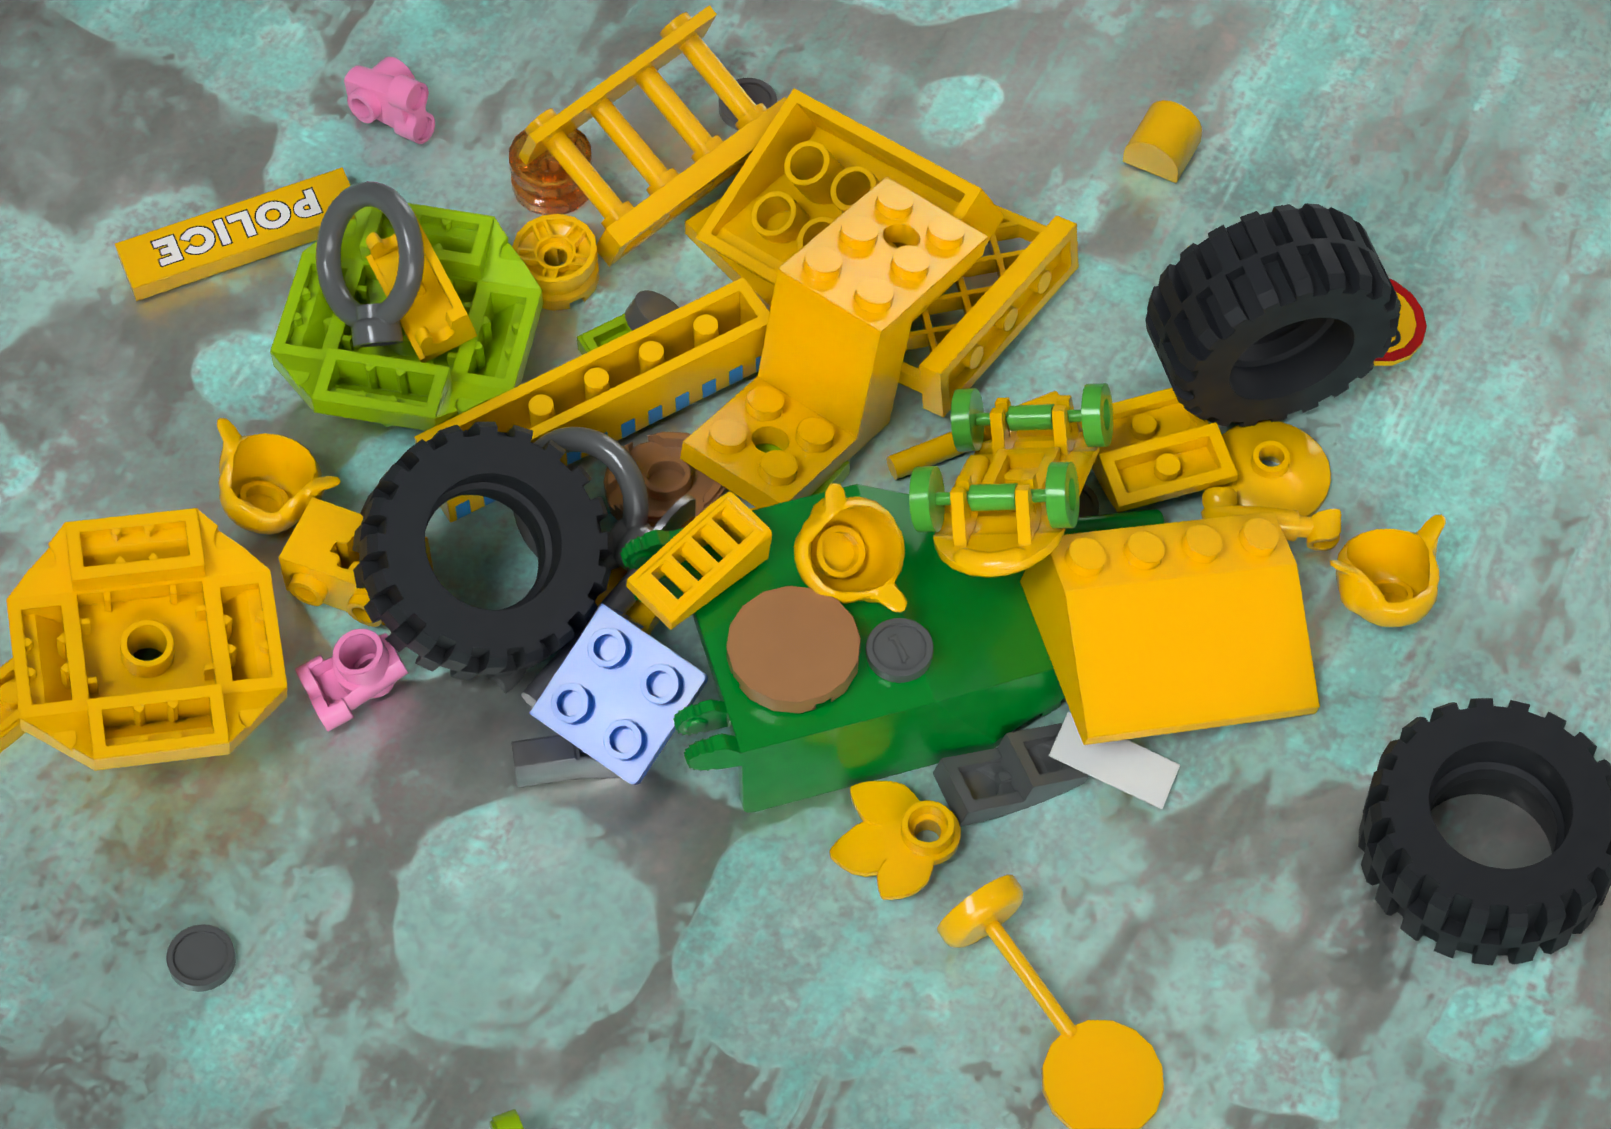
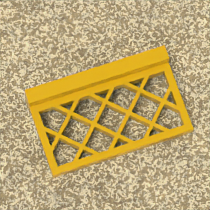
(993, 312)

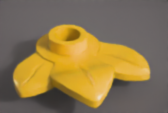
(887, 839)

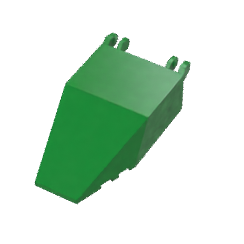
(981, 683)

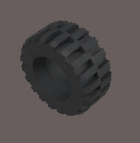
(1272, 315)
(545, 498)
(1476, 905)

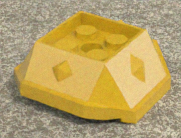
(132, 587)

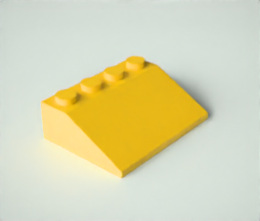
(810, 173)
(1175, 626)

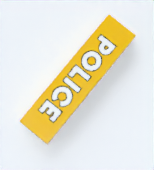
(229, 235)

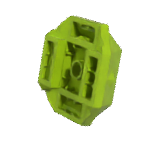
(389, 381)

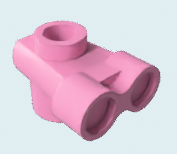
(391, 96)
(360, 670)

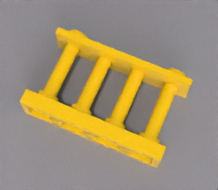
(668, 190)

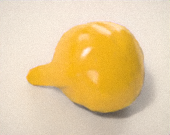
(267, 479)
(851, 550)
(1390, 574)

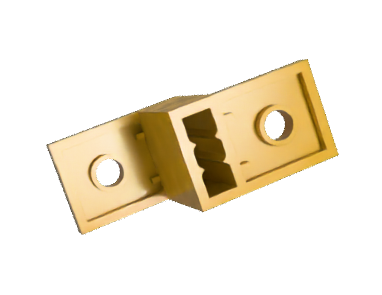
(834, 346)

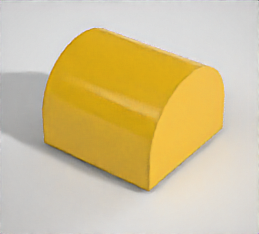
(1164, 140)

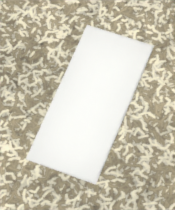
(1117, 764)

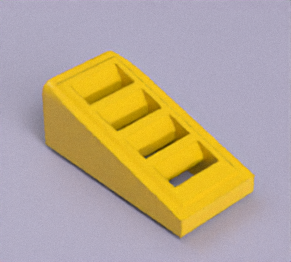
(731, 531)

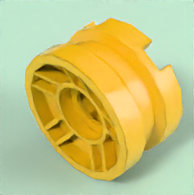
(558, 239)

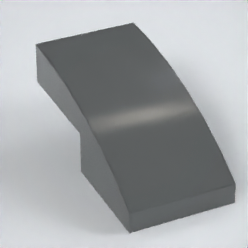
(1007, 777)

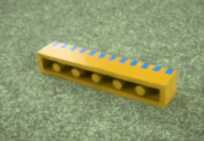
(631, 377)

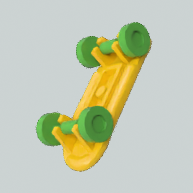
(1015, 487)

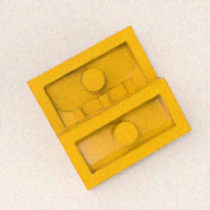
(1160, 452)

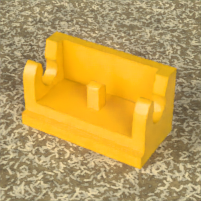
(437, 315)

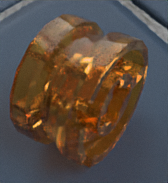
(546, 191)

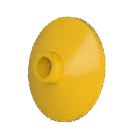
(1295, 484)

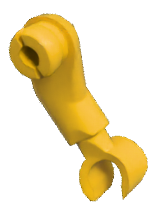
(1320, 530)

